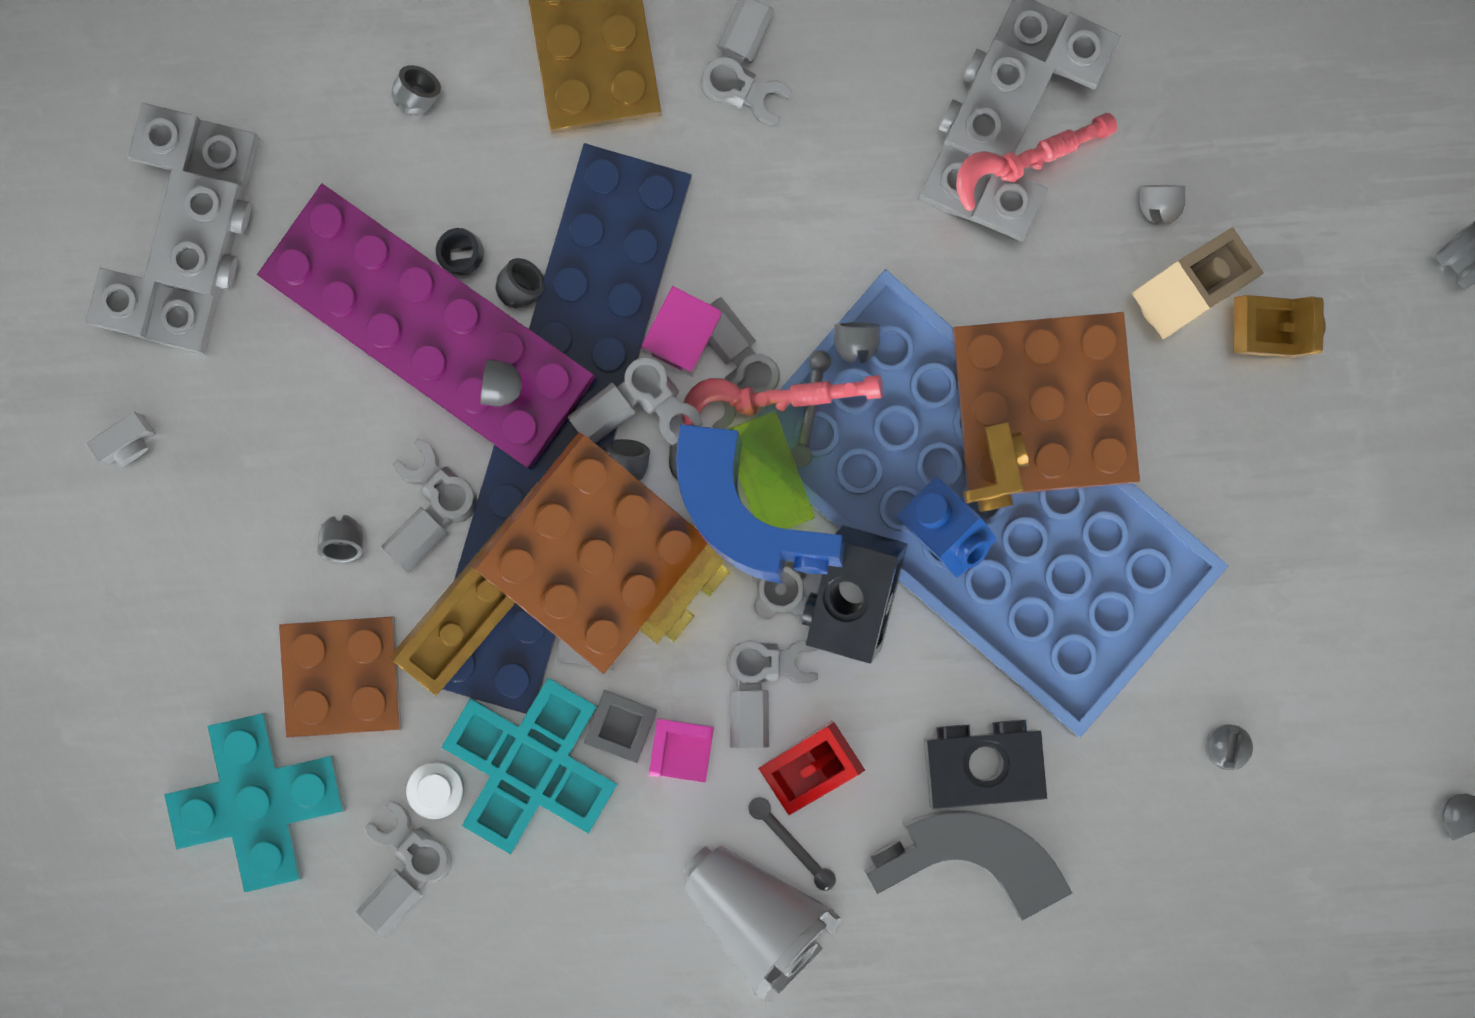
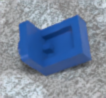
(948, 527)

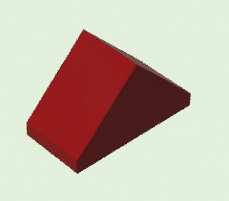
(811, 768)

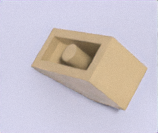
(1197, 283)

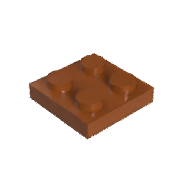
(339, 677)

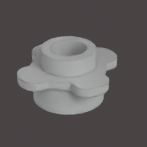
(792, 601)

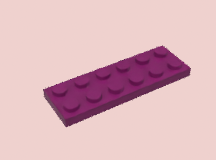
(423, 324)

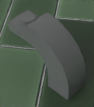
(1012, 856)

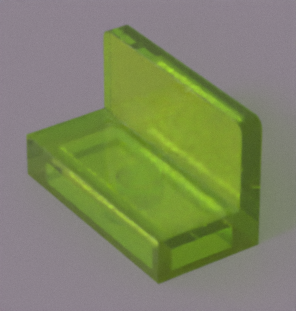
(770, 474)

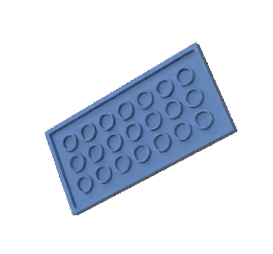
(1076, 575)

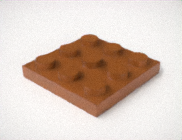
(1060, 387)
(590, 553)

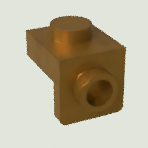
(1278, 326)
(1007, 456)

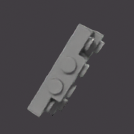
(1001, 102)
(193, 233)

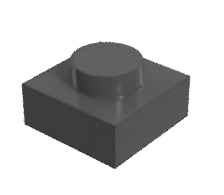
(620, 726)

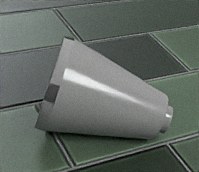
(757, 918)

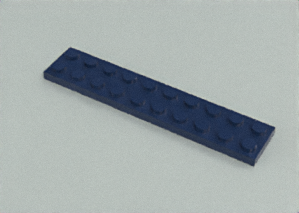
(597, 314)

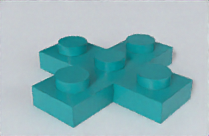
(529, 765)
(254, 802)

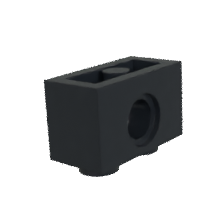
(849, 627)
(1017, 779)

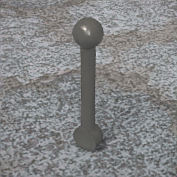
(819, 362)
(823, 878)

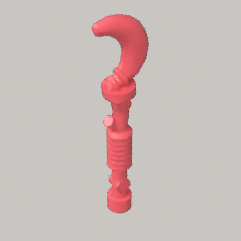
(1012, 167)
(799, 395)

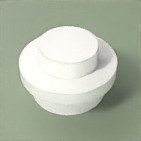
(434, 790)

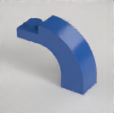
(709, 487)

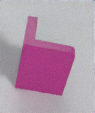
(681, 331)
(681, 750)

